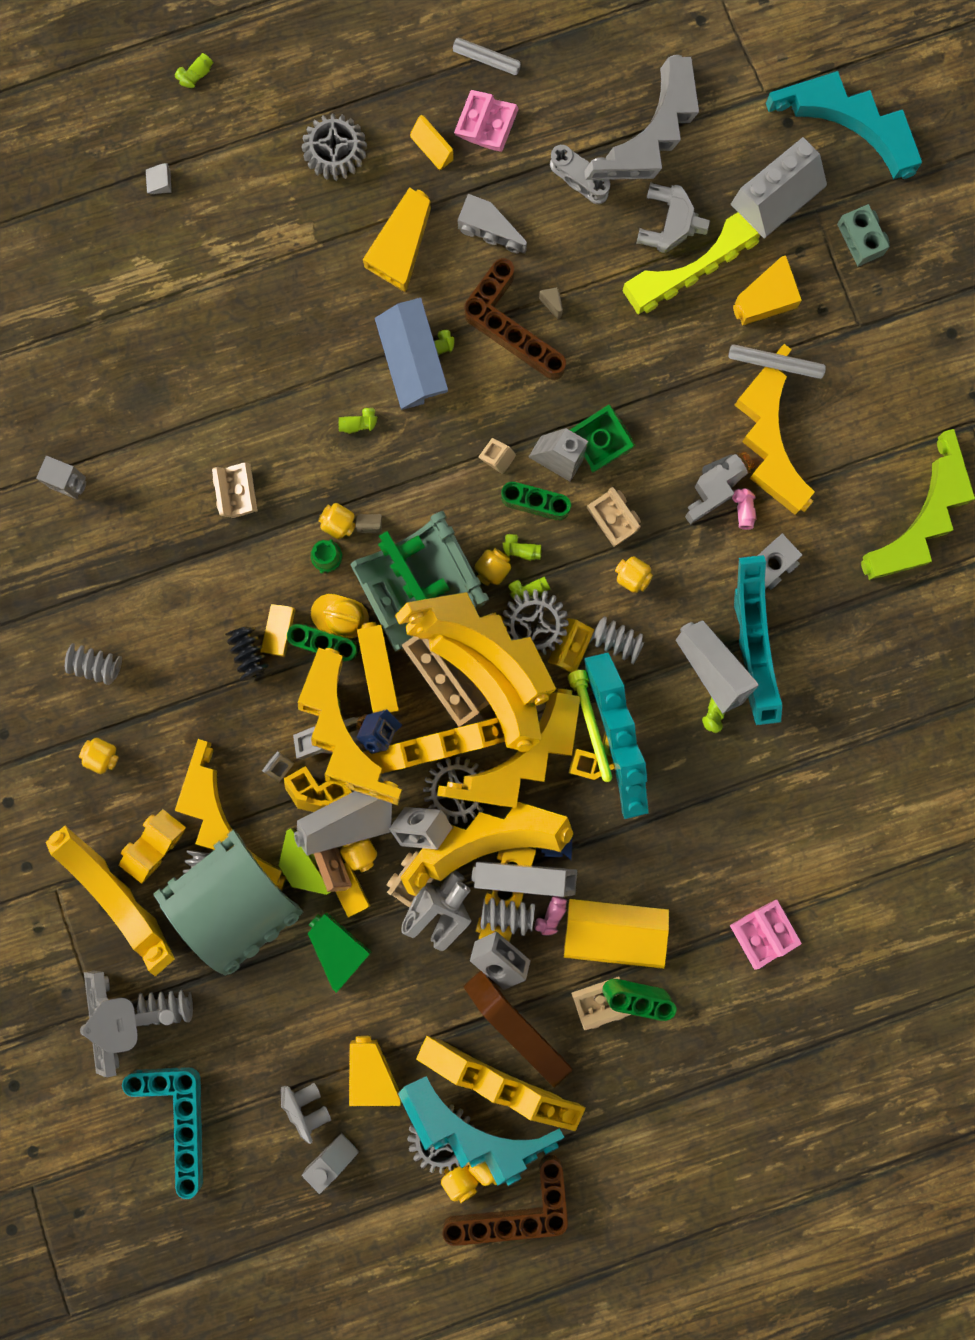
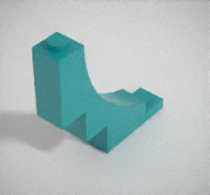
(827, 99)

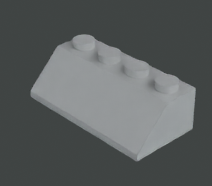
(781, 188)

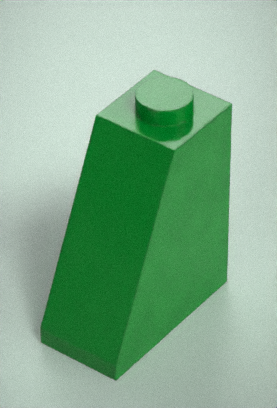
(336, 949)

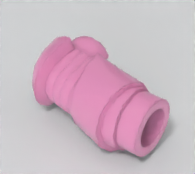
(745, 508)
(553, 915)

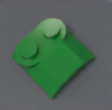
(605, 437)

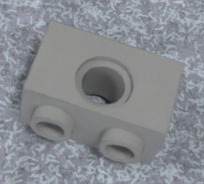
(61, 477)
(785, 554)
(421, 828)
(500, 960)

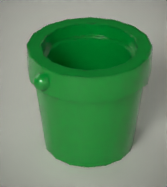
(326, 556)

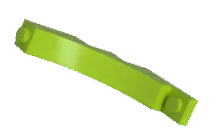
(948, 489)

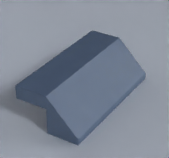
(411, 353)

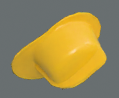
(339, 615)

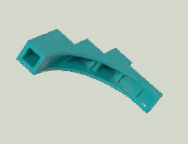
(754, 639)
(621, 734)
(440, 1126)

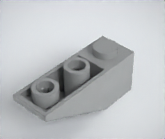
(485, 221)

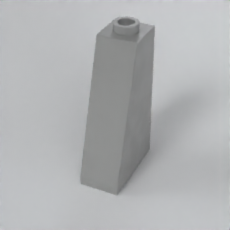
(560, 452)
(716, 666)
(343, 822)
(525, 879)

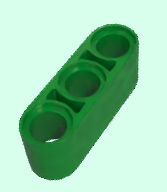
(526, 492)
(312, 635)
(653, 1002)

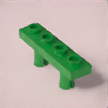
(399, 556)

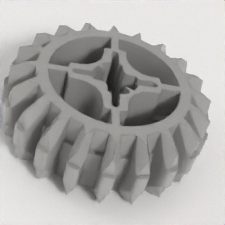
(315, 145)
(544, 627)
(452, 774)
(429, 1157)

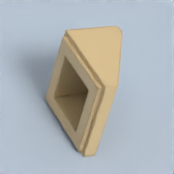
(497, 455)

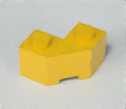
(586, 764)
(308, 794)
(145, 855)

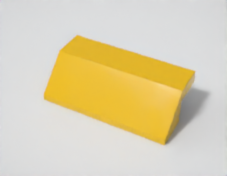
(616, 933)

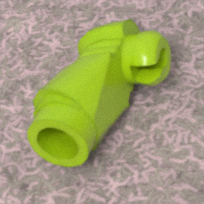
(197, 70)
(445, 342)
(356, 423)
(524, 551)
(539, 584)
(712, 721)

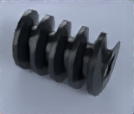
(247, 653)

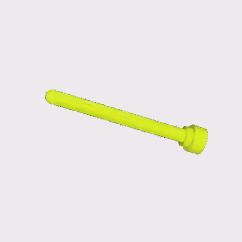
(579, 682)

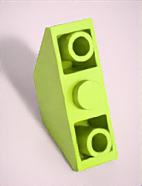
(300, 868)

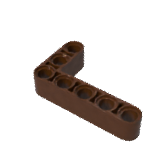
(508, 326)
(516, 1029)
(516, 1217)

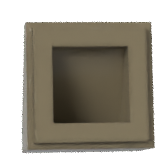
(552, 301)
(369, 523)

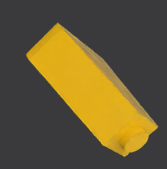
(769, 294)
(370, 1075)

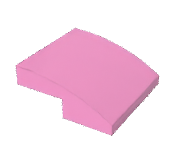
(486, 121)
(765, 934)

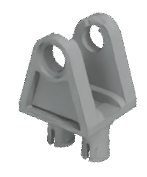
(439, 900)

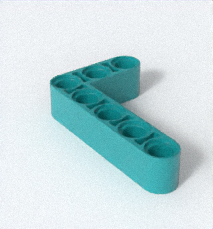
(181, 1119)

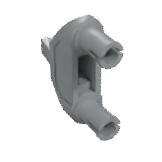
(680, 219)

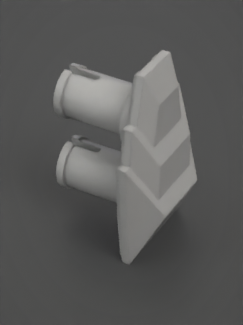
(292, 1104)

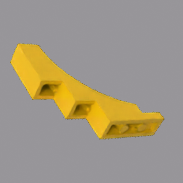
(776, 472)
(458, 619)
(517, 720)
(438, 745)
(348, 764)
(502, 782)
(201, 800)
(485, 835)
(114, 896)
(499, 1087)

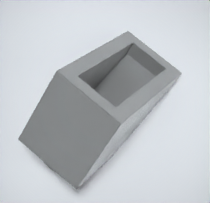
(330, 1163)

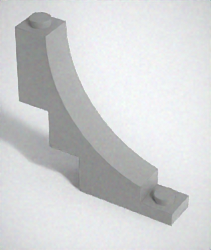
(641, 155)

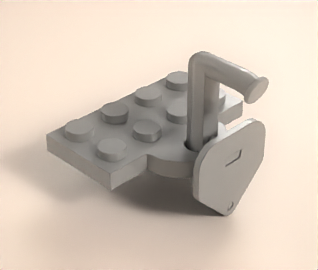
(113, 1023)

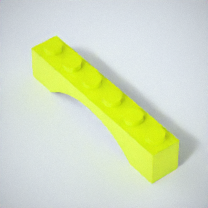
(651, 287)

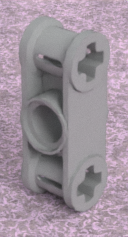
(573, 173)

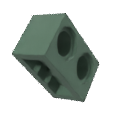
(858, 236)

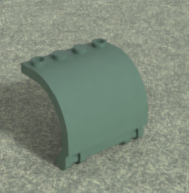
(438, 560)
(227, 906)

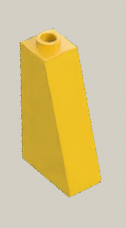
(399, 241)
(377, 668)

